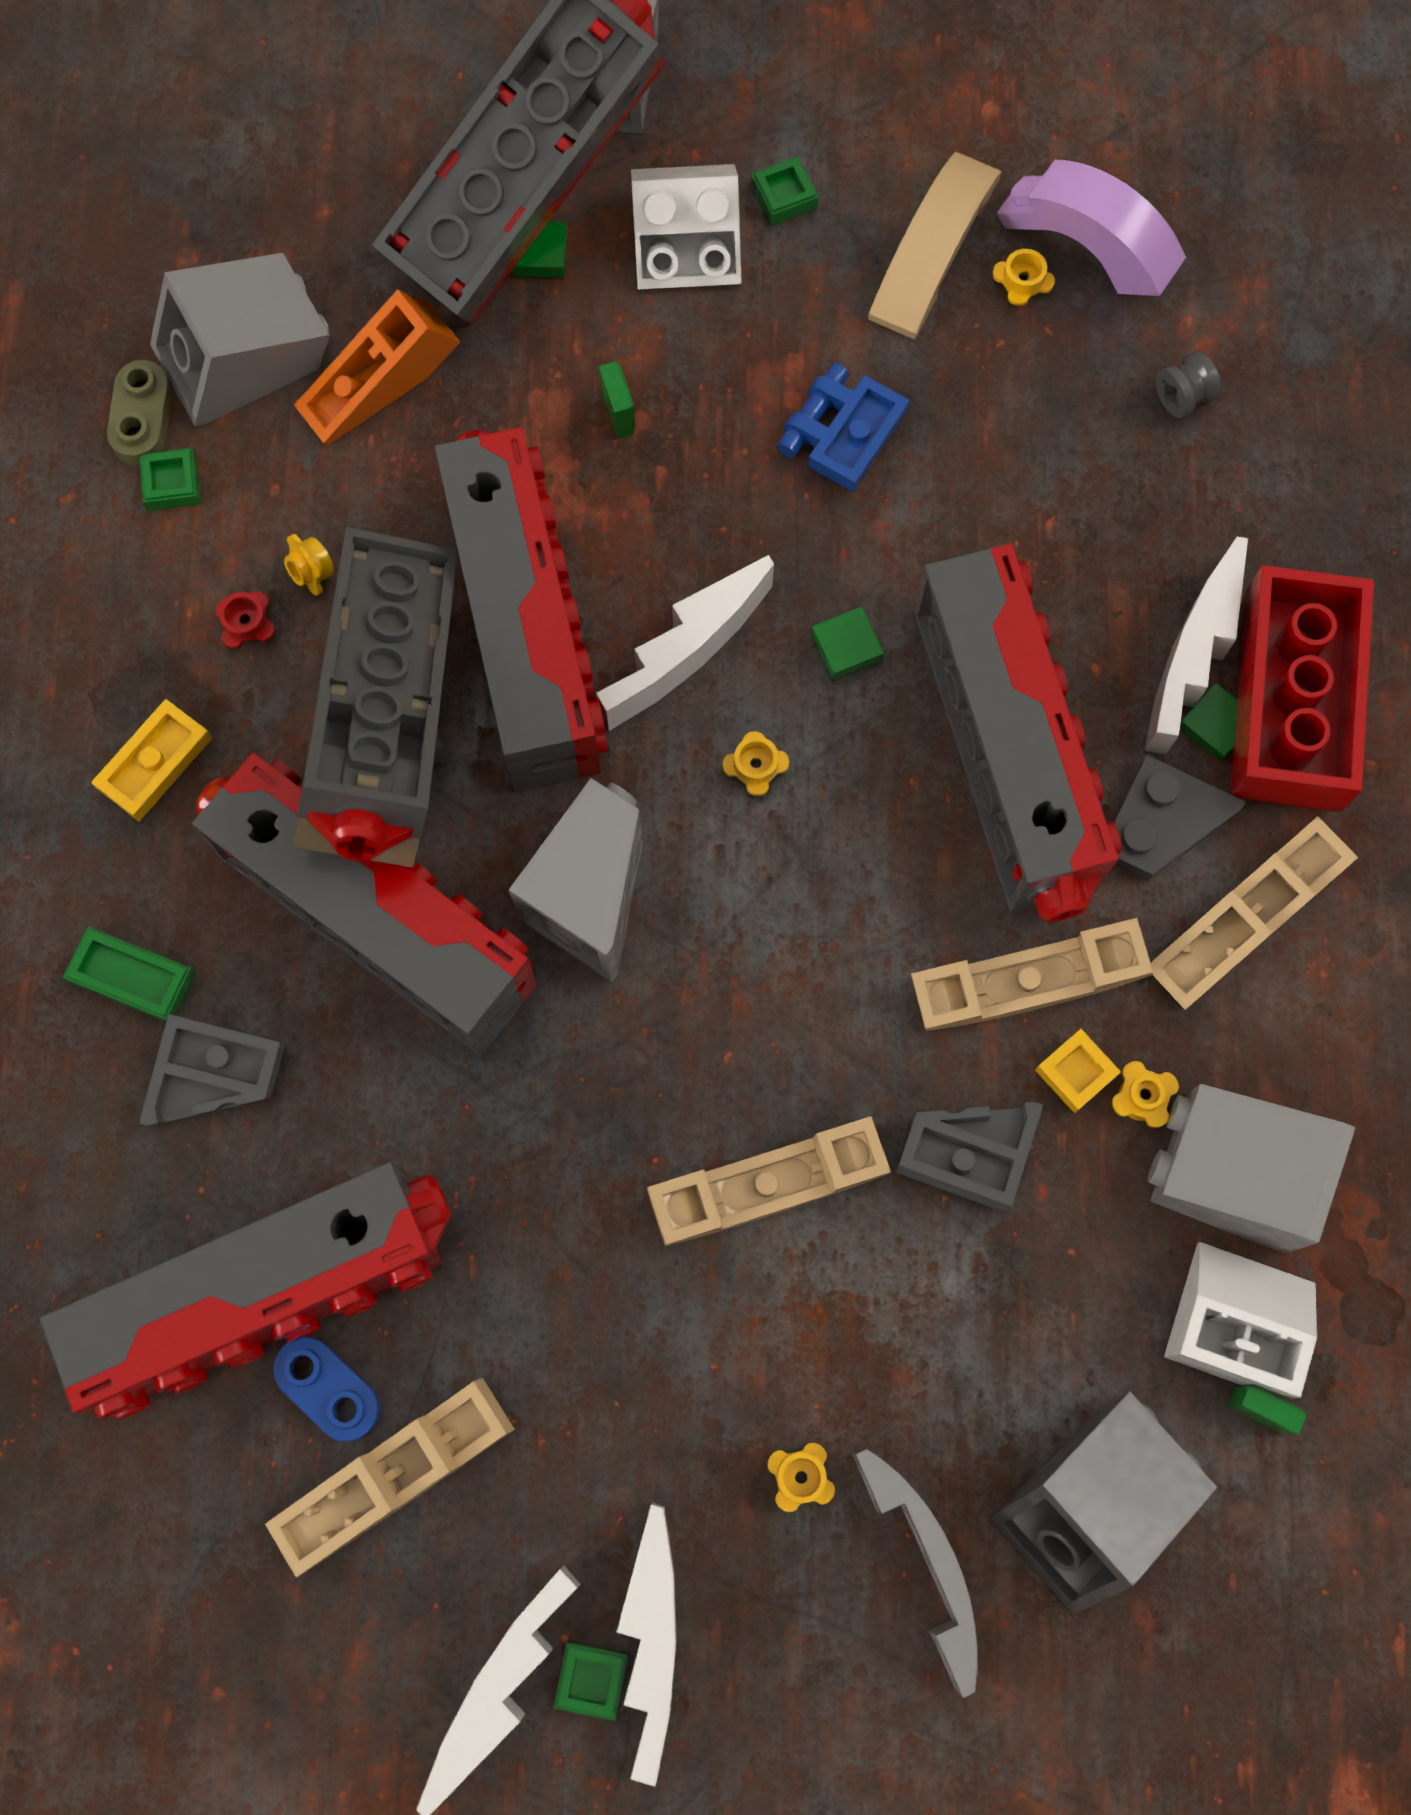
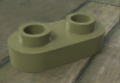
(139, 407)

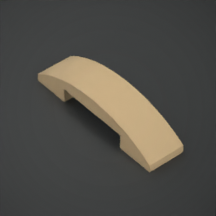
(932, 244)
(1032, 977)
(768, 1182)

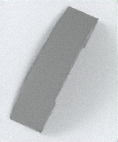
(955, 1638)

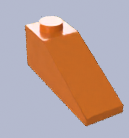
(378, 366)

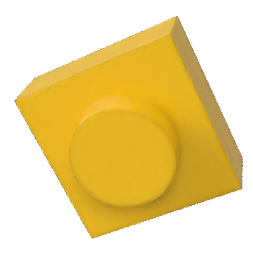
(1077, 1070)

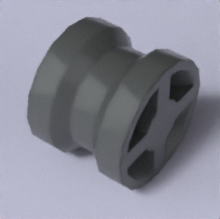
(1188, 384)

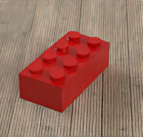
(1302, 689)

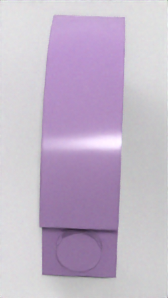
(1104, 217)

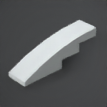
(699, 630)
(1204, 636)
(651, 1616)
(488, 1709)

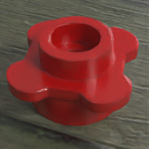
(242, 604)

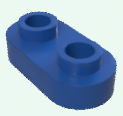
(326, 1388)

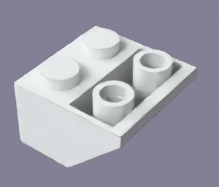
(686, 226)
(1245, 1322)

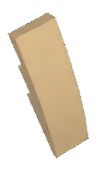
(1251, 912)
(389, 1477)

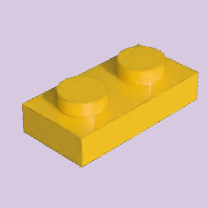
(152, 760)

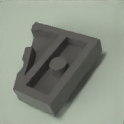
(1167, 816)
(208, 1070)
(972, 1151)

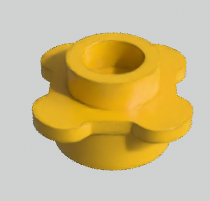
(1024, 263)
(308, 563)
(756, 747)
(1129, 1102)
(816, 1487)

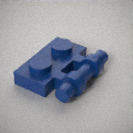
(856, 434)

